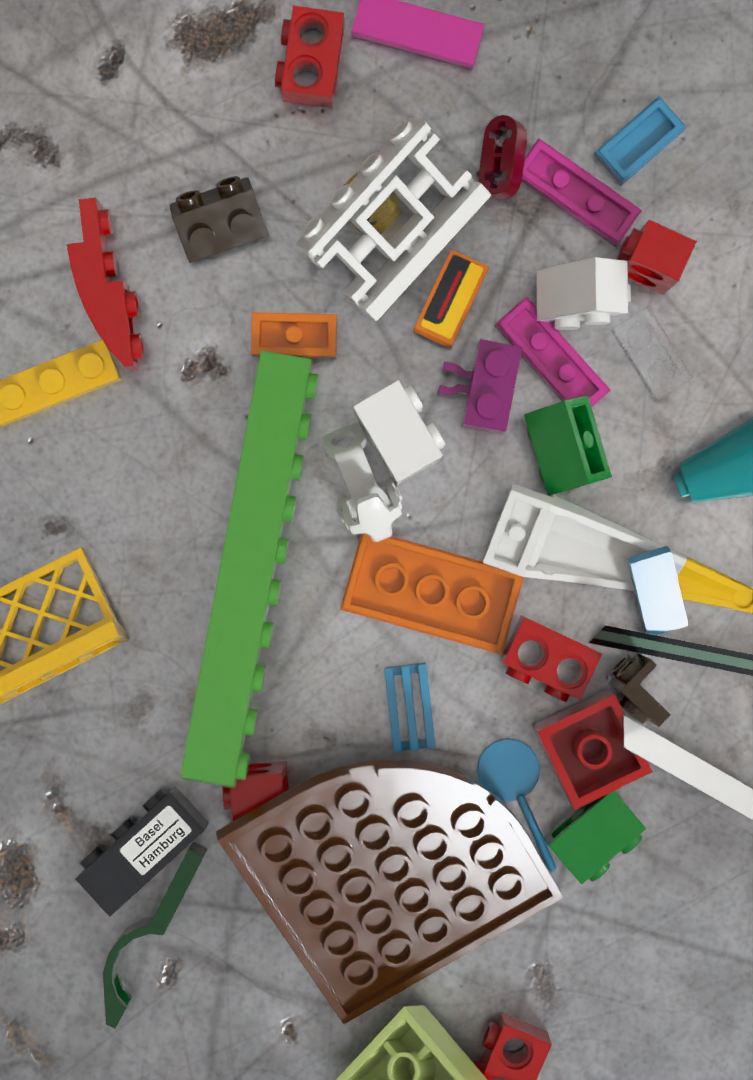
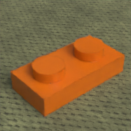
(294, 334)

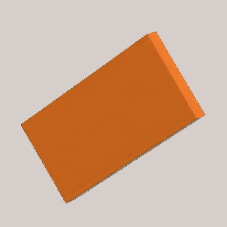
(432, 592)

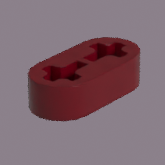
(503, 157)

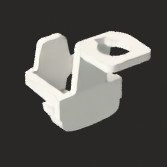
(370, 505)

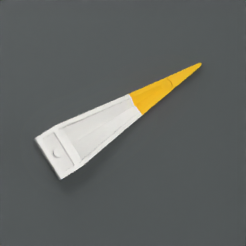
(567, 543)

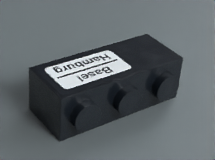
(140, 849)

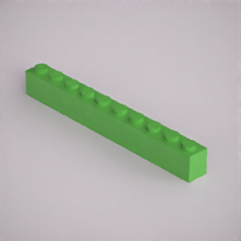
(247, 571)

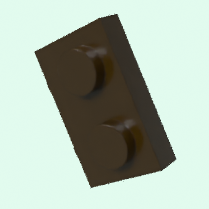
(218, 218)
(635, 699)

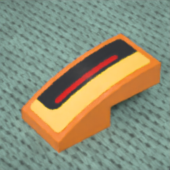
(451, 299)

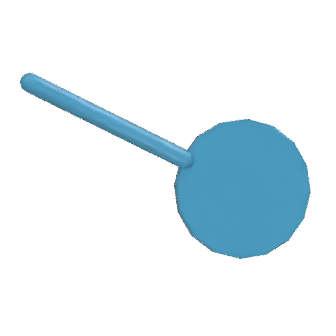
(511, 773)

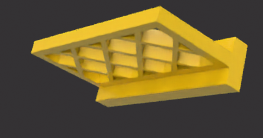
(71, 649)

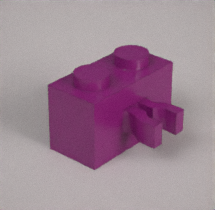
(489, 388)

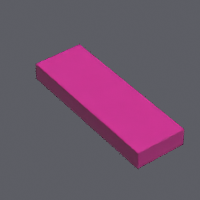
(418, 30)
(578, 193)
(550, 354)

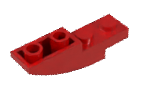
(106, 302)

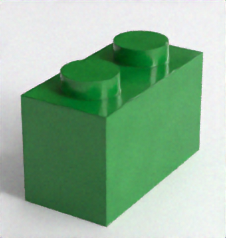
(567, 445)
(595, 836)

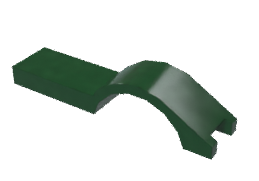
(115, 994)

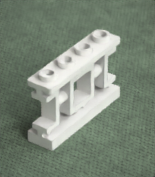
(415, 241)

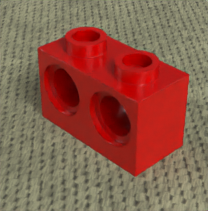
(320, 57)
(656, 256)
(553, 650)
(261, 784)
(513, 1066)

